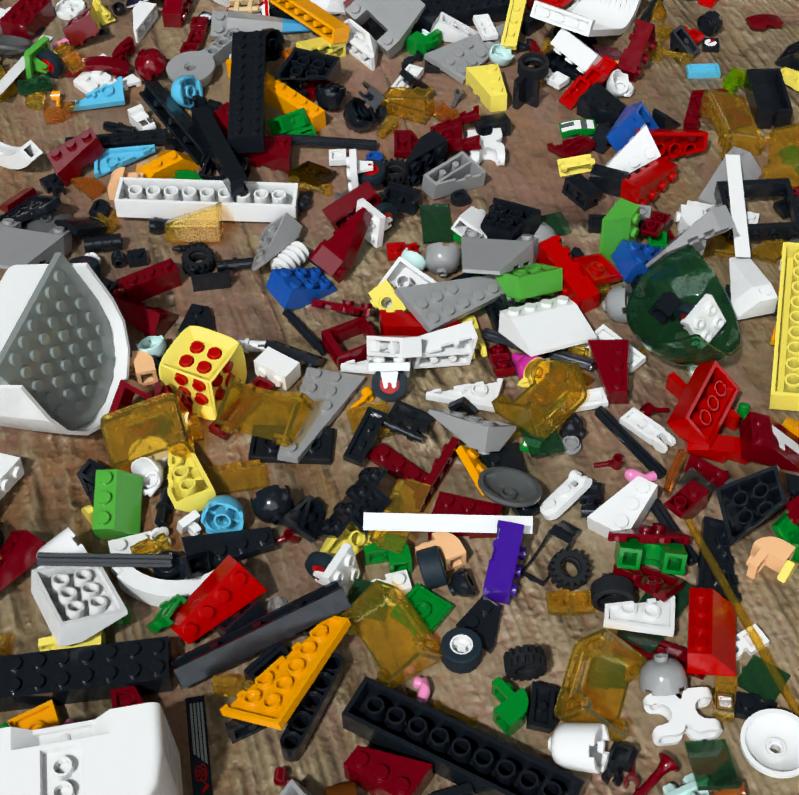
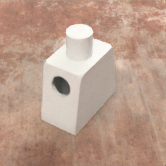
(469, 221)

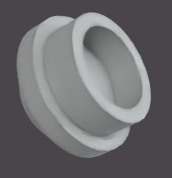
(571, 444)

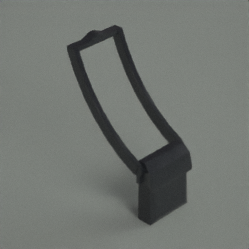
(562, 531)

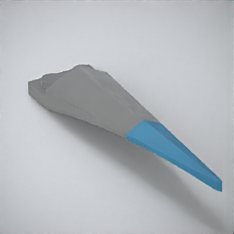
(249, 22)

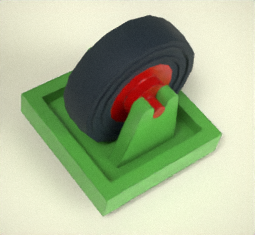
(41, 59)

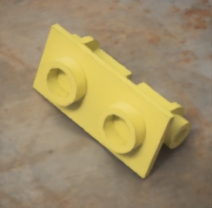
(103, 13)
(575, 165)

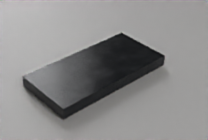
(319, 453)

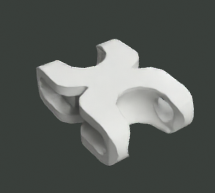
(491, 149)
(682, 717)

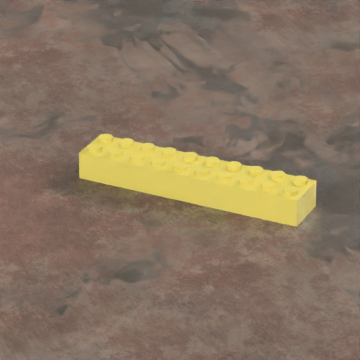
(785, 368)

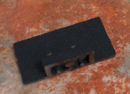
(359, 498)

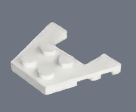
(91, 80)

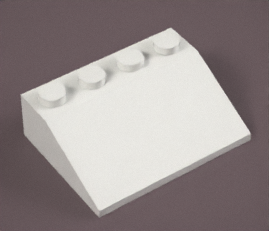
(545, 325)
(76, 601)

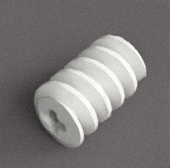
(291, 256)

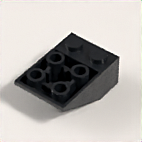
(427, 154)

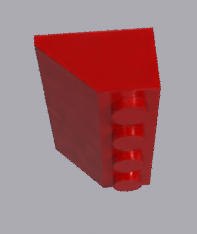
(704, 404)
(710, 634)

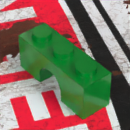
(667, 557)

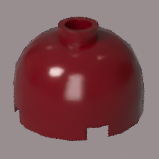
(150, 62)

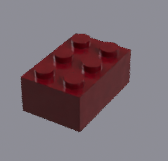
(27, 18)

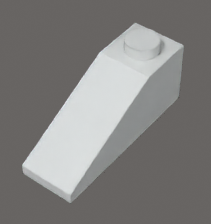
(143, 18)
(451, 28)
(687, 216)
(394, 346)

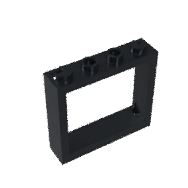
(764, 188)

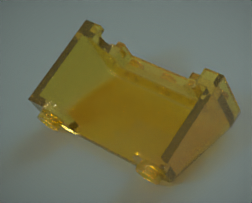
(732, 122)
(783, 154)
(548, 401)
(263, 412)
(146, 430)
(392, 633)
(598, 682)

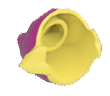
(523, 365)

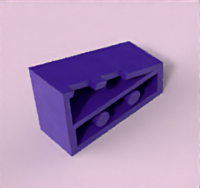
(505, 562)

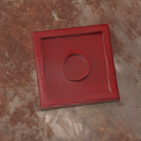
(598, 269)

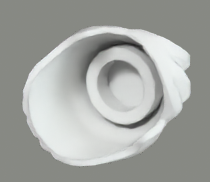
(619, 84)
(151, 472)

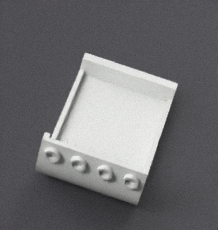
(589, 16)

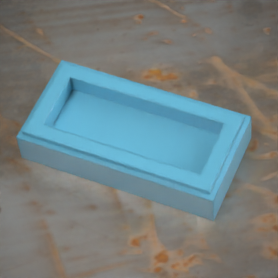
(699, 71)

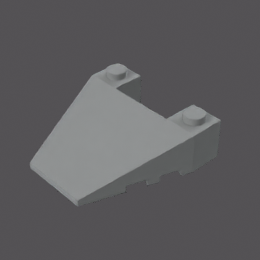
(394, 16)
(713, 223)
(29, 246)
(496, 255)

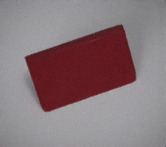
(16, 199)

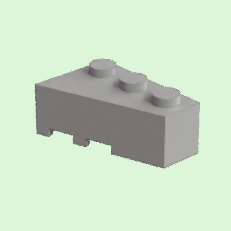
(453, 175)

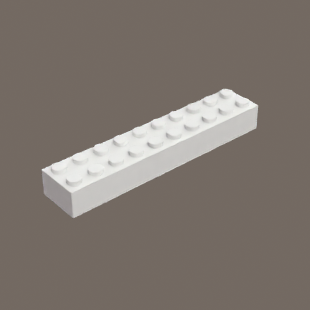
(180, 196)

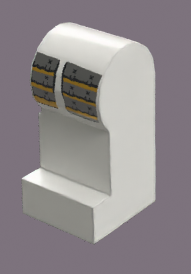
(140, 118)

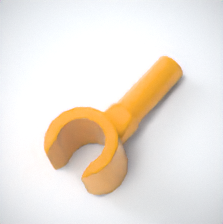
(55, 96)
(367, 395)

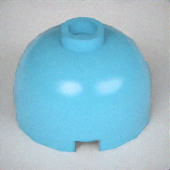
(184, 89)
(223, 514)

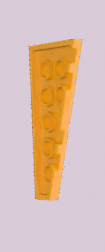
(288, 679)

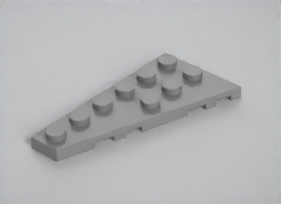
(462, 54)
(448, 301)
(330, 393)

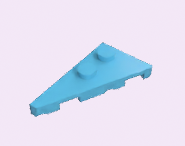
(103, 97)
(120, 157)

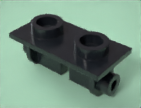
(200, 102)

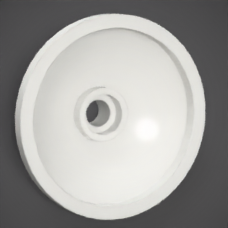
(768, 731)

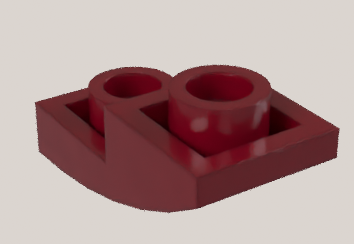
(763, 20)
(124, 49)
(655, 224)
(500, 361)
(161, 388)

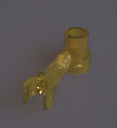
(658, 54)
(325, 189)

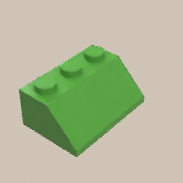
(619, 225)
(531, 281)
(117, 504)

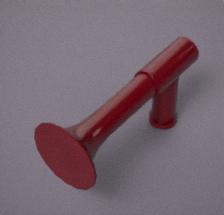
(665, 765)

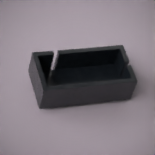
(768, 97)

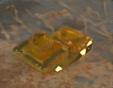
(569, 604)

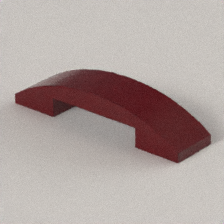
(197, 35)
(98, 63)

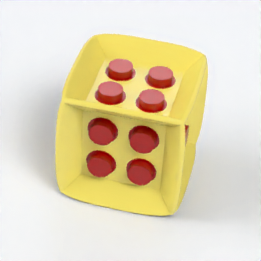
(201, 366)

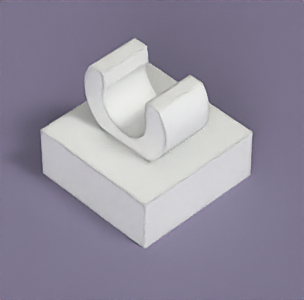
(190, 524)

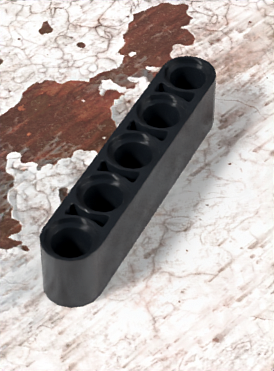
(312, 716)

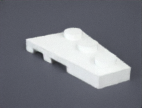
(636, 153)

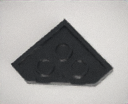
(32, 207)

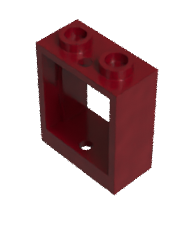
(342, 332)
(126, 392)

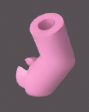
(631, 474)
(424, 689)

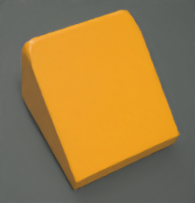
(791, 425)

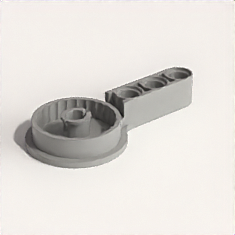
(203, 62)

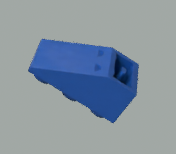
(625, 127)
(631, 258)
(298, 286)

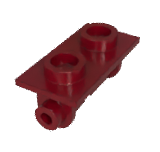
(711, 471)

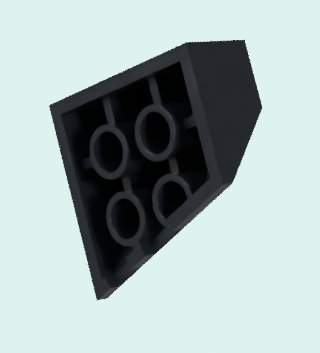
(309, 67)
(600, 105)
(510, 220)
(752, 500)

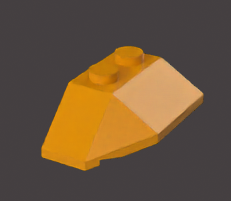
(166, 164)

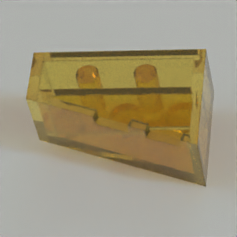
(410, 104)
(196, 226)

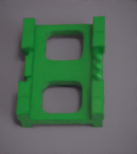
(162, 618)

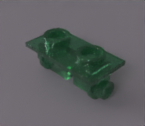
(34, 85)

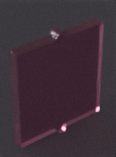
(611, 52)

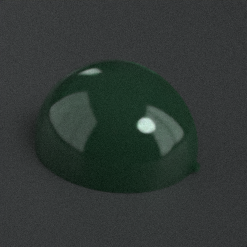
(690, 279)

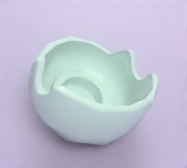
(500, 55)
(414, 258)
(153, 345)

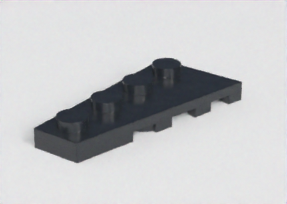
(510, 457)
(716, 539)
(237, 544)

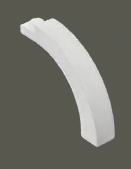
(18, 157)
(154, 590)

